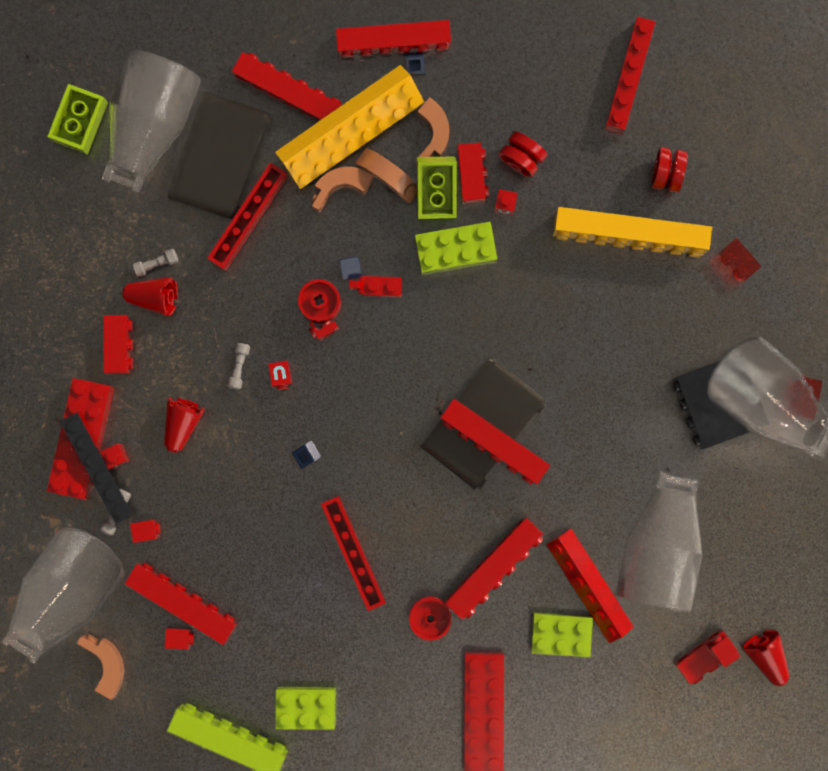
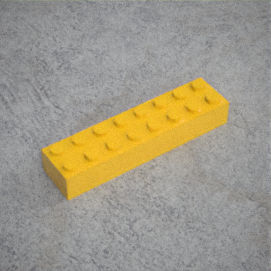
(350, 126)
(631, 231)

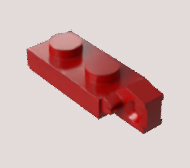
(377, 286)

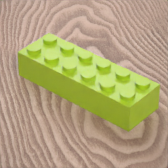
(227, 739)

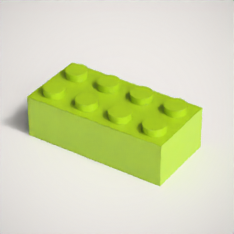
(456, 248)

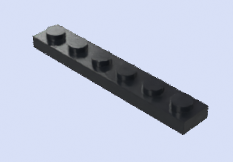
(96, 467)

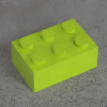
(77, 119)
(436, 187)
(561, 634)
(306, 708)

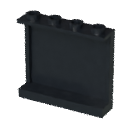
(705, 417)

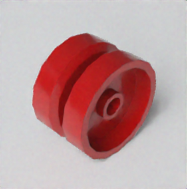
(522, 154)
(669, 169)
(318, 290)
(418, 618)

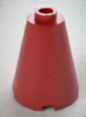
(153, 295)
(180, 422)
(769, 656)

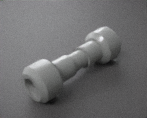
(141, 268)
(235, 381)
(108, 526)

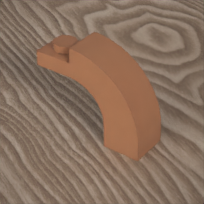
(438, 122)
(388, 174)
(339, 178)
(112, 664)

